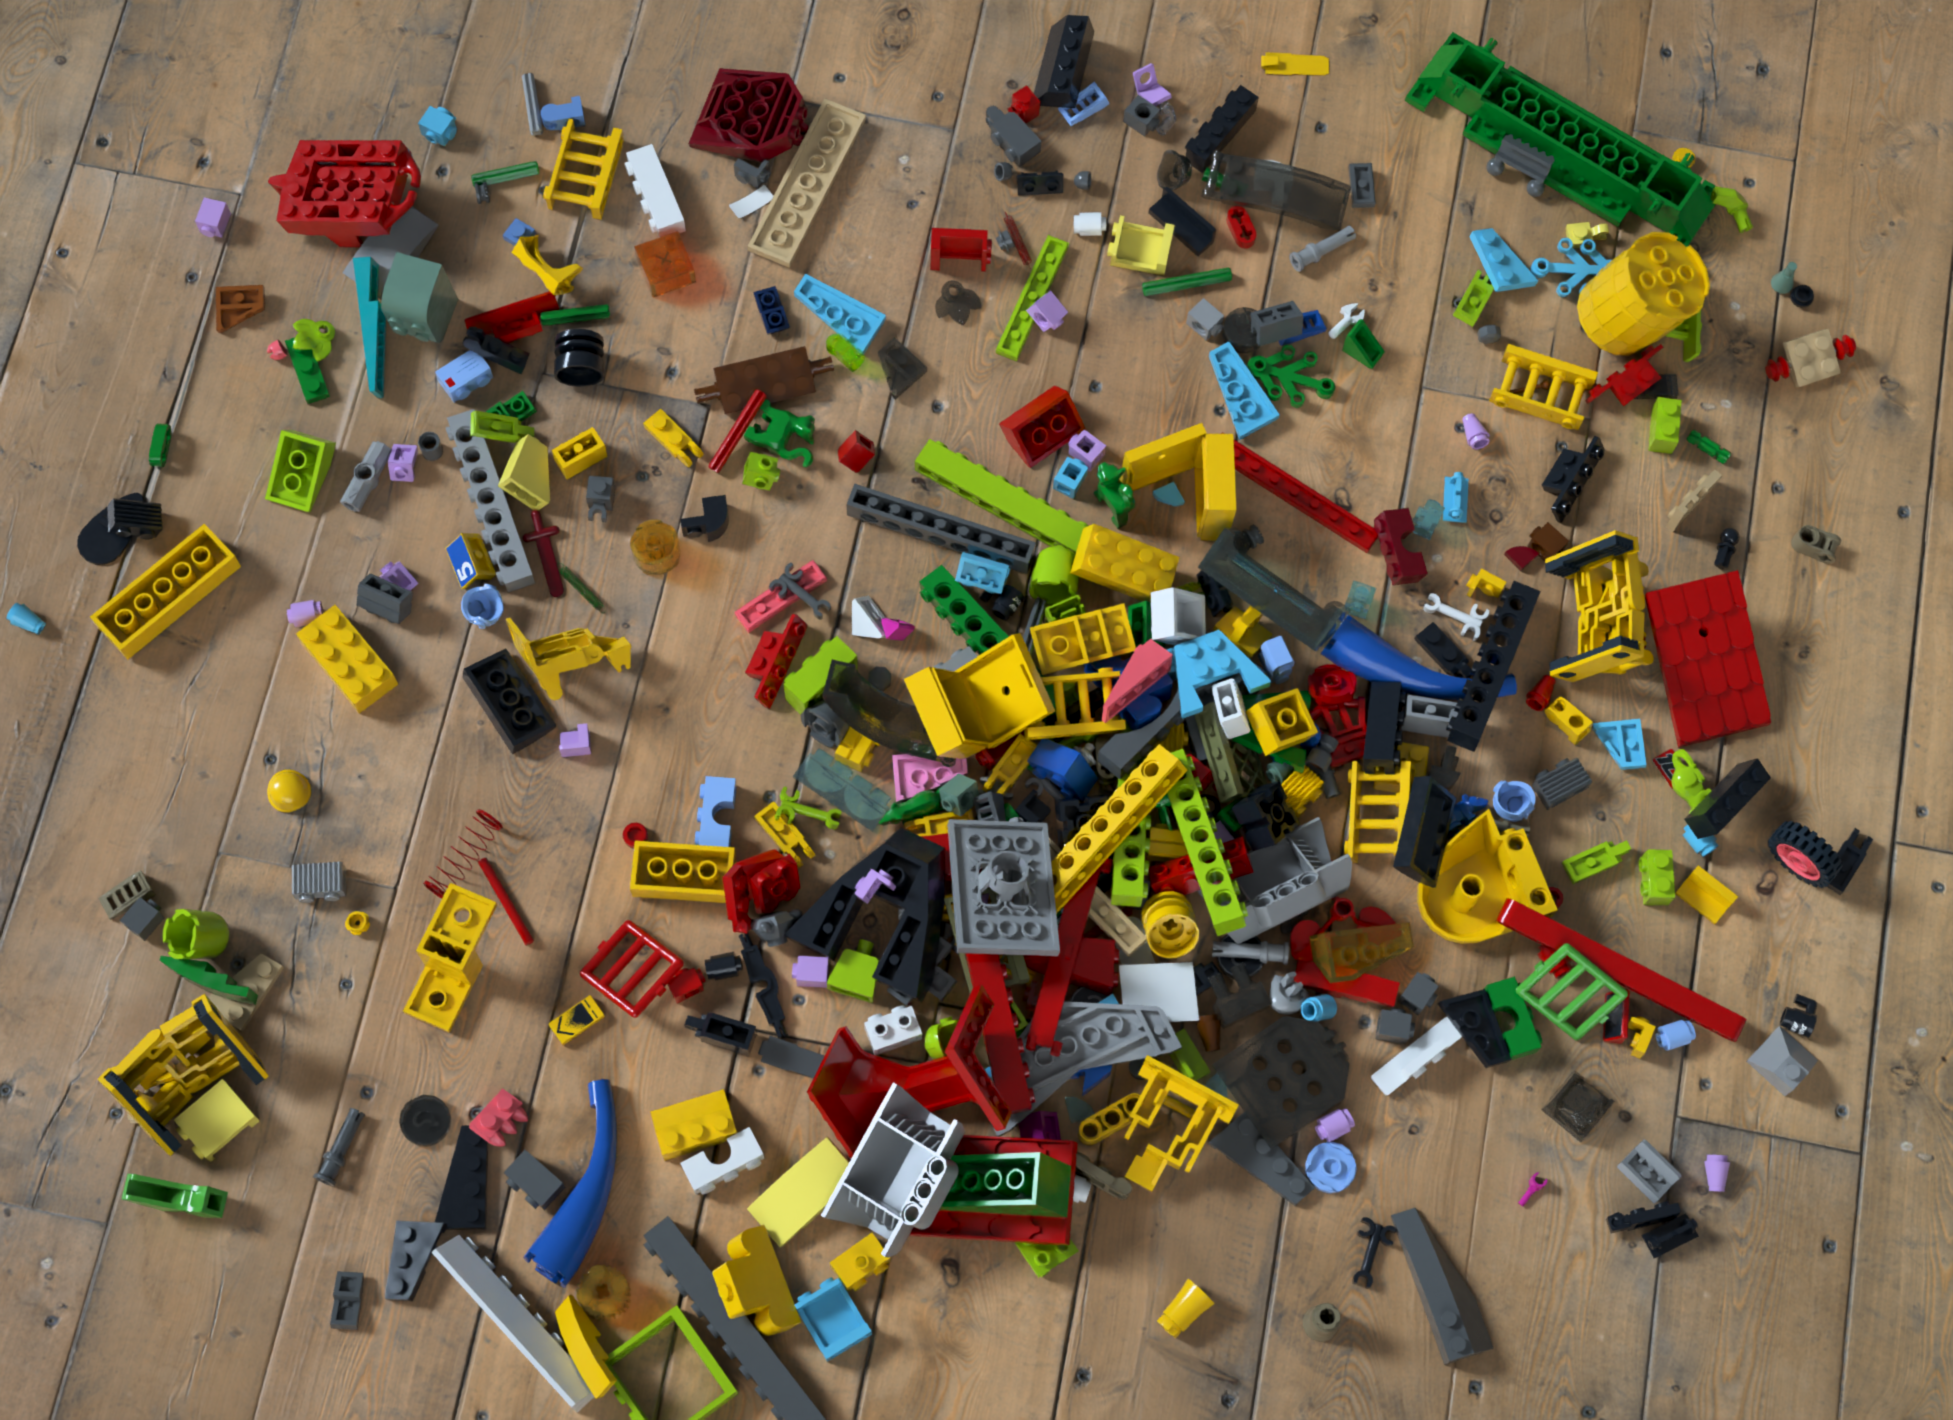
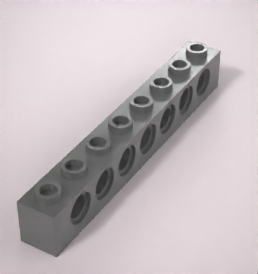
(940, 528)

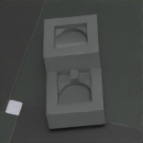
(347, 1300)

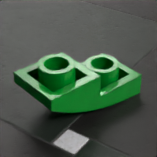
(517, 406)

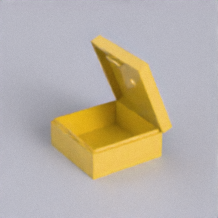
(1213, 466)
(969, 707)

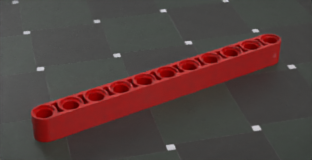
(1624, 970)

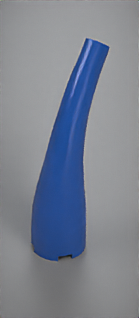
(1376, 660)
(573, 1227)

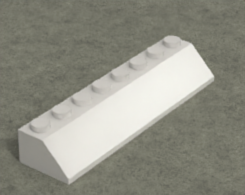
(514, 1319)

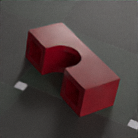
(1402, 565)

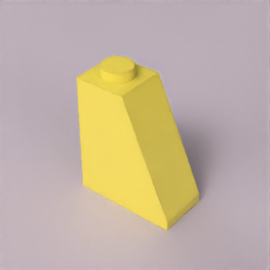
(528, 473)

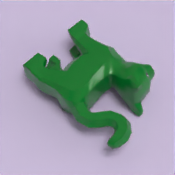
(780, 430)
(1115, 493)

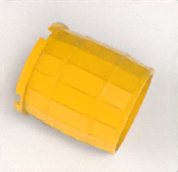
(1643, 294)

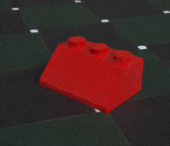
(1042, 425)

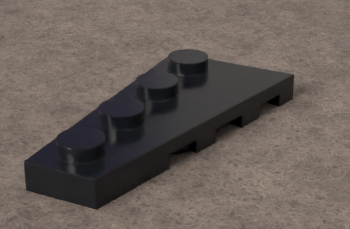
(465, 1190)

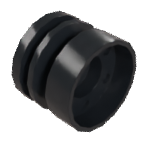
(579, 357)

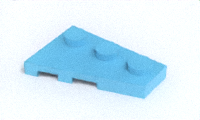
(1500, 262)

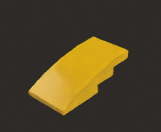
(1083, 639)

